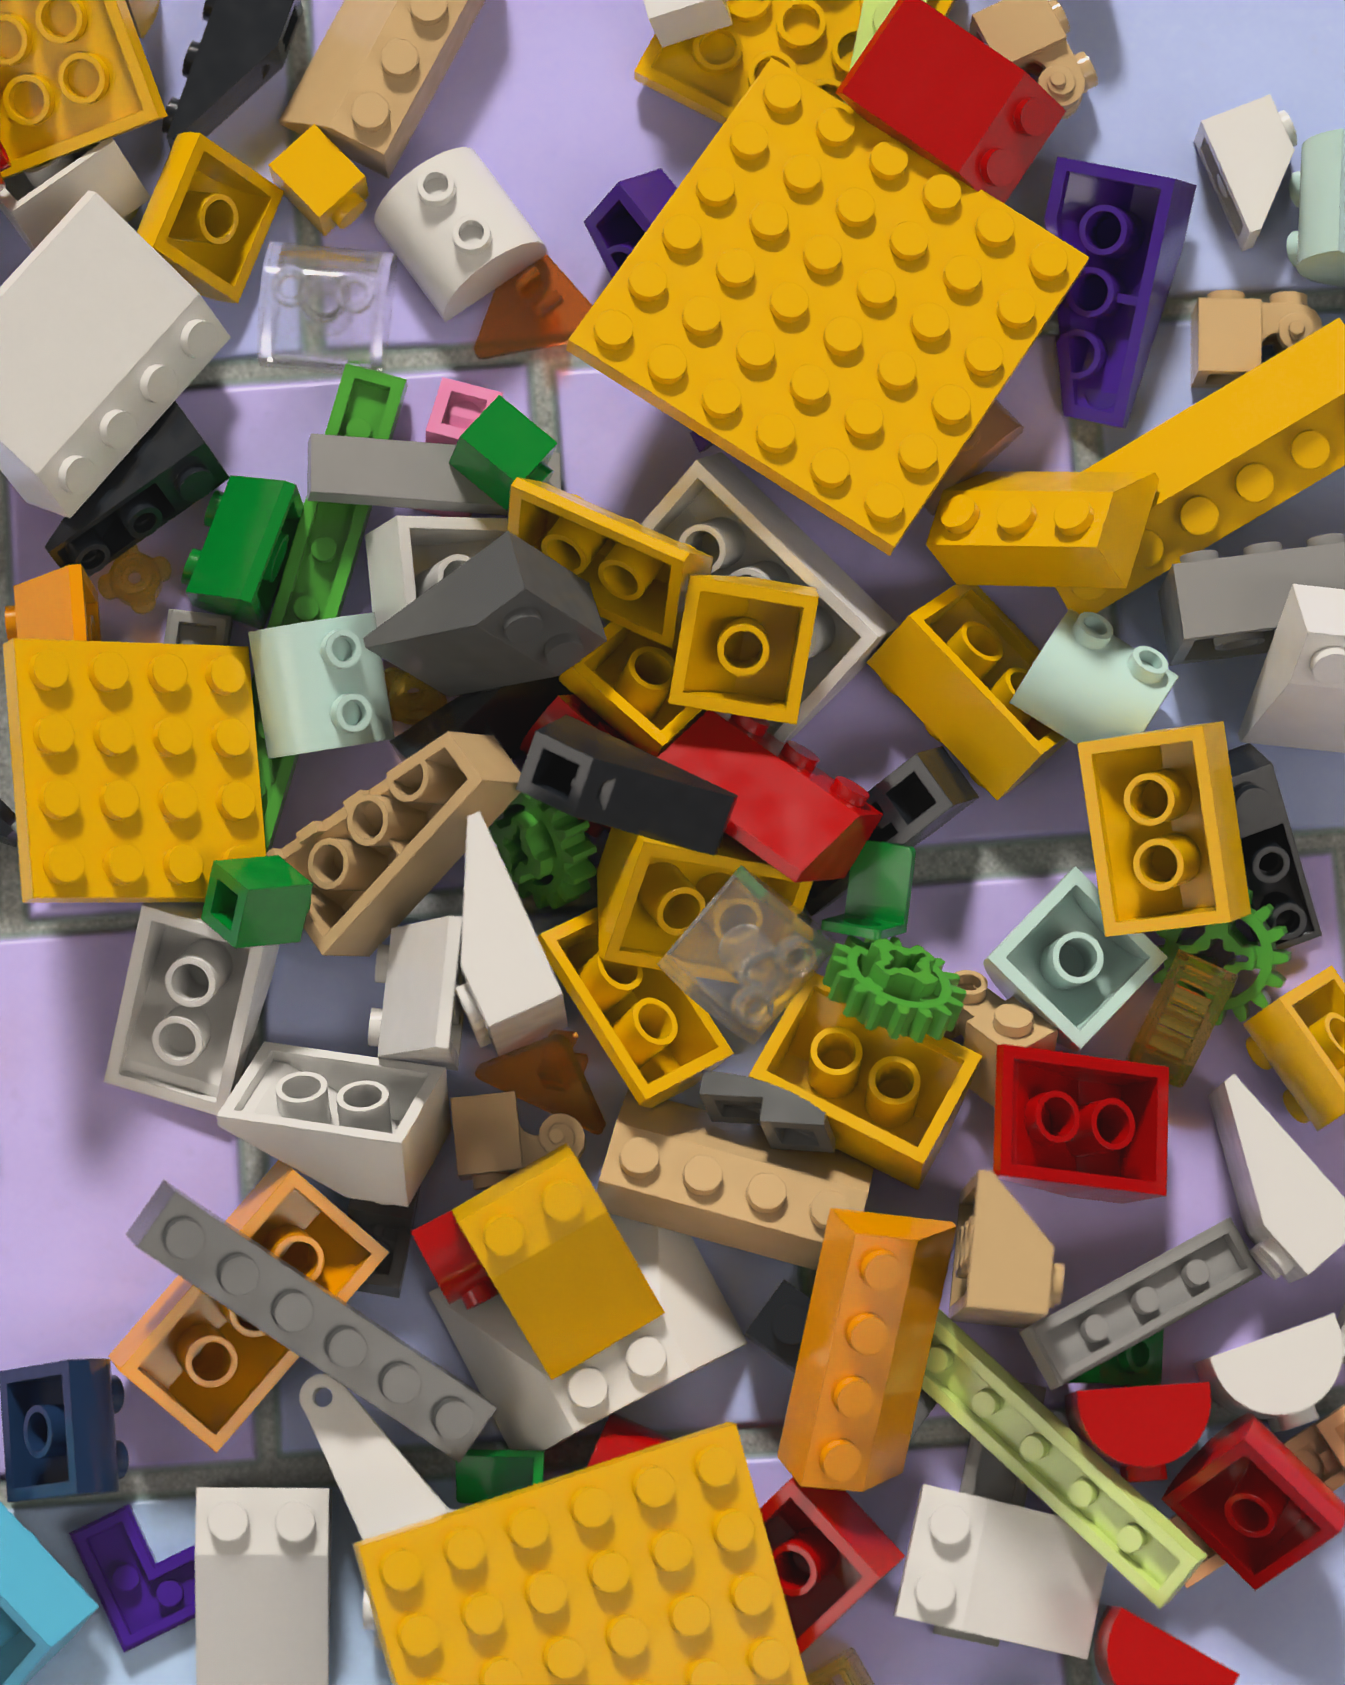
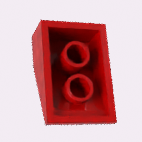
(951, 99)
(1081, 1124)
(823, 1555)

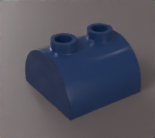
(62, 1430)

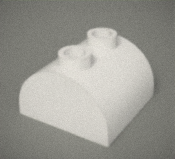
(456, 230)
(1278, 1374)

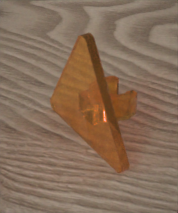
(531, 312)
(548, 1078)

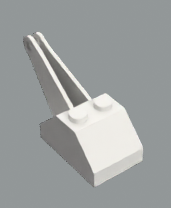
(368, 1467)

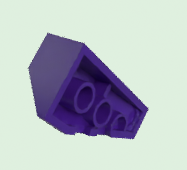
(1109, 318)

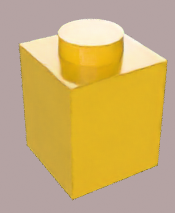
(320, 181)

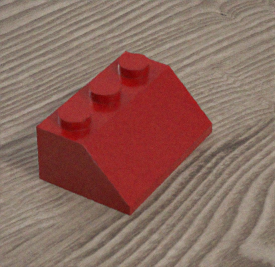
(784, 803)

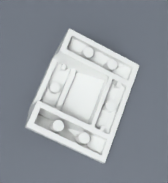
(544, 1412)

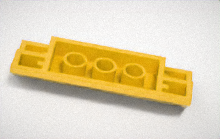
(1233, 456)

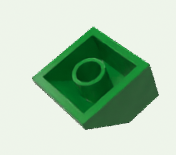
(244, 549)

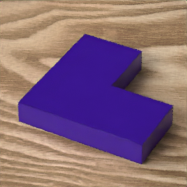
(135, 1590)

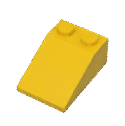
(558, 1261)

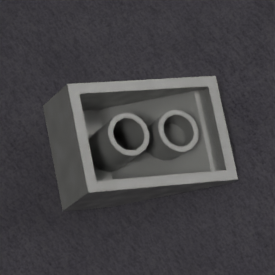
(494, 622)

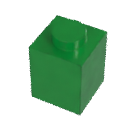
(500, 449)
(257, 901)

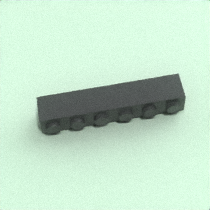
(310, 1321)

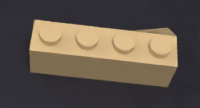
(397, 840)

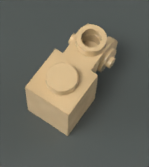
(1035, 40)
(1233, 329)
(992, 1022)
(494, 1144)

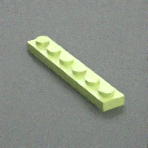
(1058, 1465)

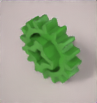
(544, 851)
(1255, 955)
(894, 988)

